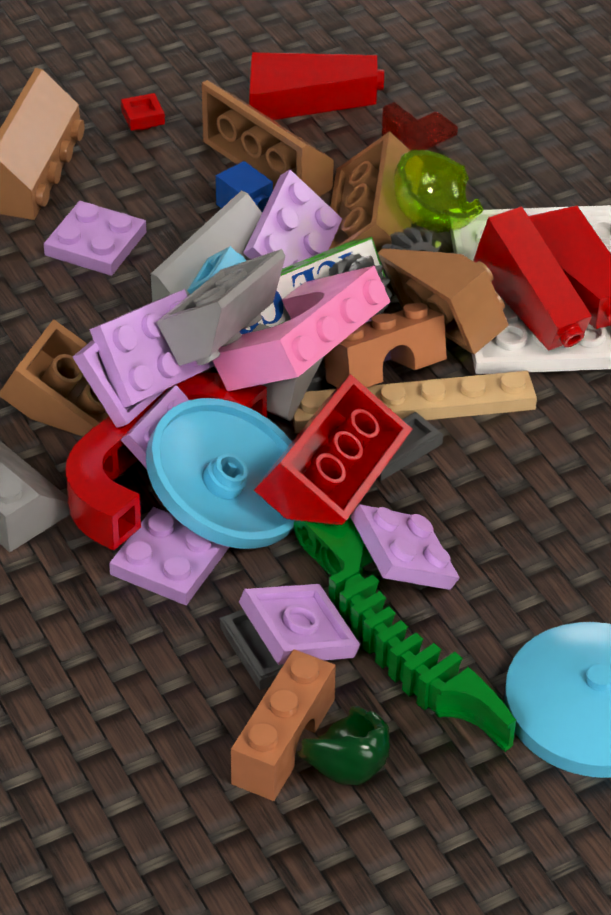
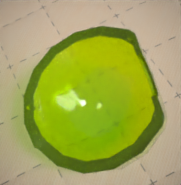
(433, 193)

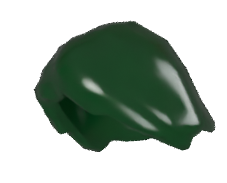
(350, 748)

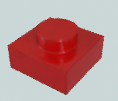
(142, 112)

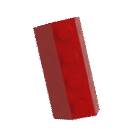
(334, 457)

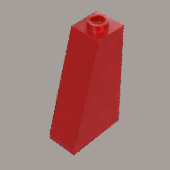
(312, 83)
(580, 257)
(532, 280)

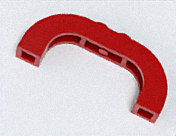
(97, 503)

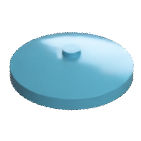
(206, 467)
(563, 697)

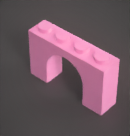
(321, 318)

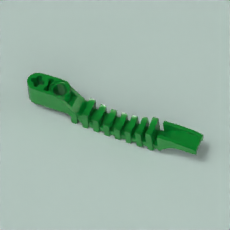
(437, 686)

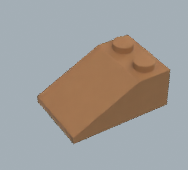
(451, 287)
(51, 385)

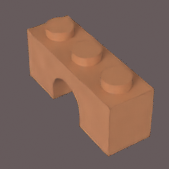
(411, 336)
(268, 743)

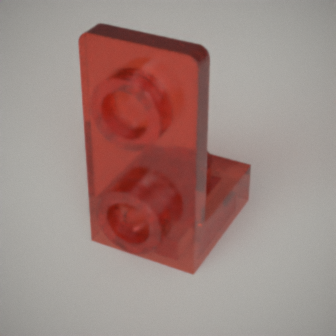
(416, 133)

